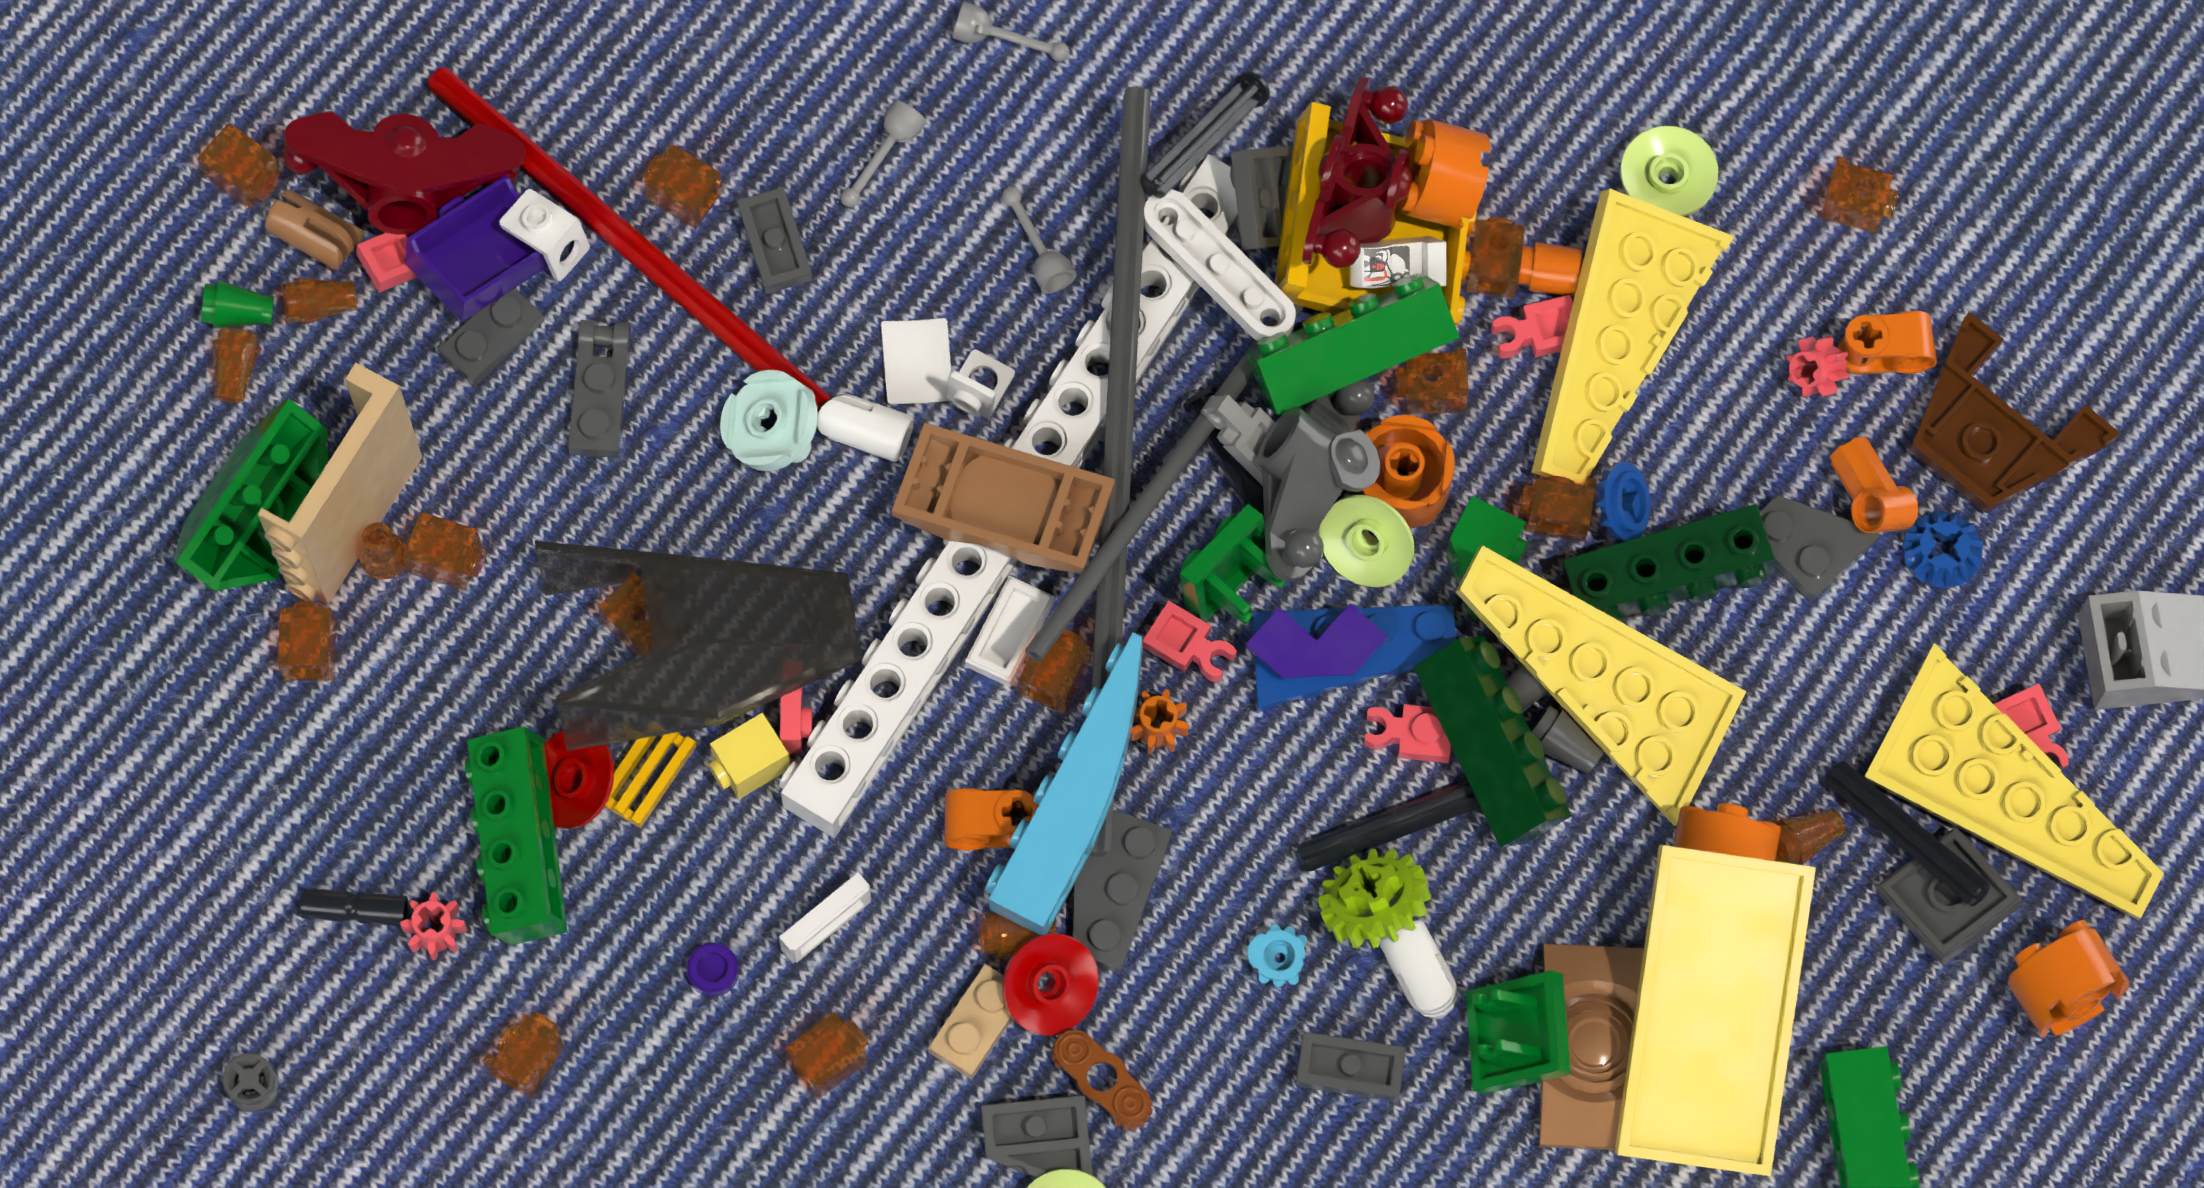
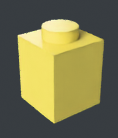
(748, 757)

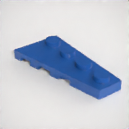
(1412, 637)

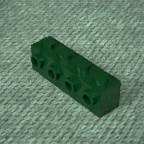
(1674, 565)
(1493, 741)

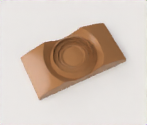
(1003, 499)
(1600, 1012)

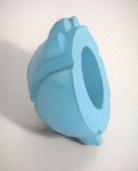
(1267, 946)

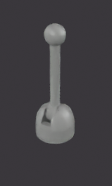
(975, 25)
(901, 125)
(1051, 268)

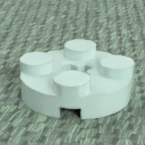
(789, 437)

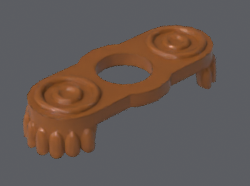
(1125, 1101)

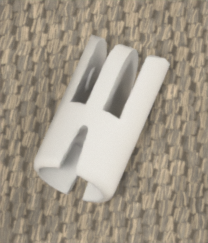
(866, 426)
(1421, 971)

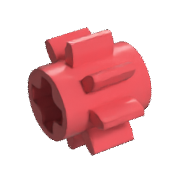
(1817, 366)
(437, 913)

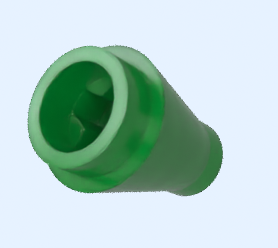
(235, 306)

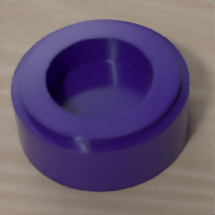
(713, 969)

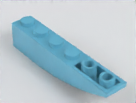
(1071, 804)

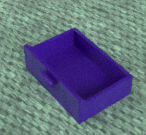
(469, 255)

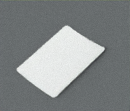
(916, 360)

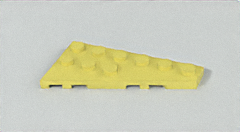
(1625, 311)
(1629, 693)
(1986, 776)

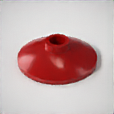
(577, 781)
(1069, 990)

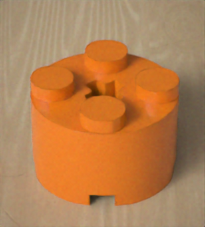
(1444, 172)
(1430, 463)
(1726, 832)
(2066, 979)

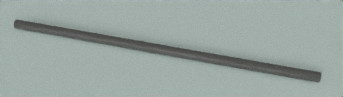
(1137, 514)

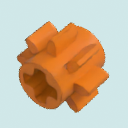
(1166, 733)

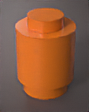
(1551, 268)

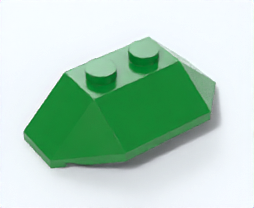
(268, 470)

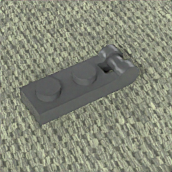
(599, 390)

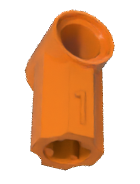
(1876, 499)

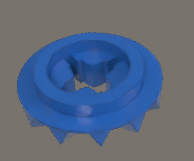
(1626, 513)
(1942, 570)

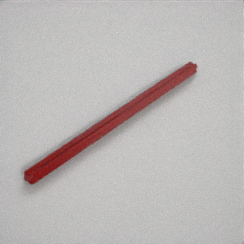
(622, 235)

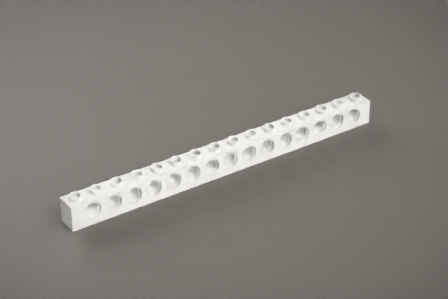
(831, 802)

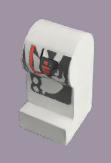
(1393, 259)

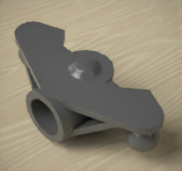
(1306, 467)

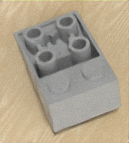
(2143, 647)

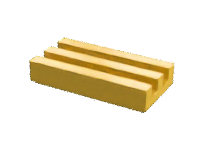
(630, 761)

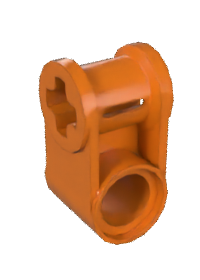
(1889, 343)
(984, 818)

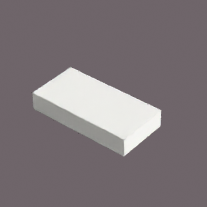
(1009, 630)
(825, 918)

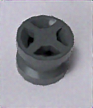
(244, 1074)

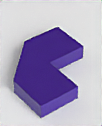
(1296, 654)

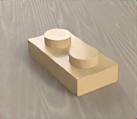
(973, 1025)

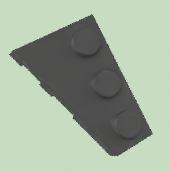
(1116, 889)

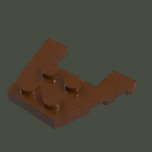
(1983, 441)

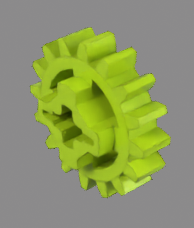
(1374, 898)

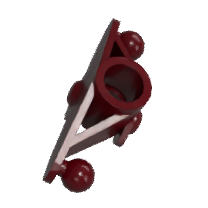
(402, 166)
(1359, 180)

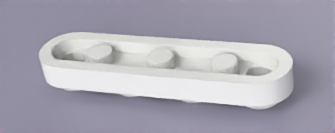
(1218, 265)

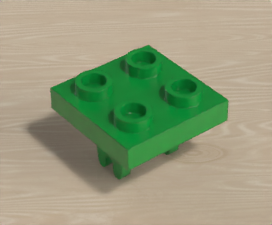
(1220, 569)
(1518, 1032)

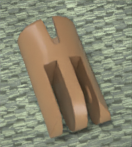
(313, 229)

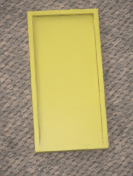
(1714, 1010)

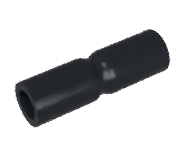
(346, 906)

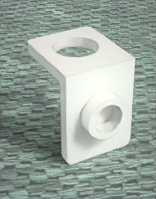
(547, 230)
(973, 396)

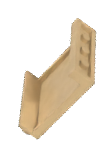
(350, 492)

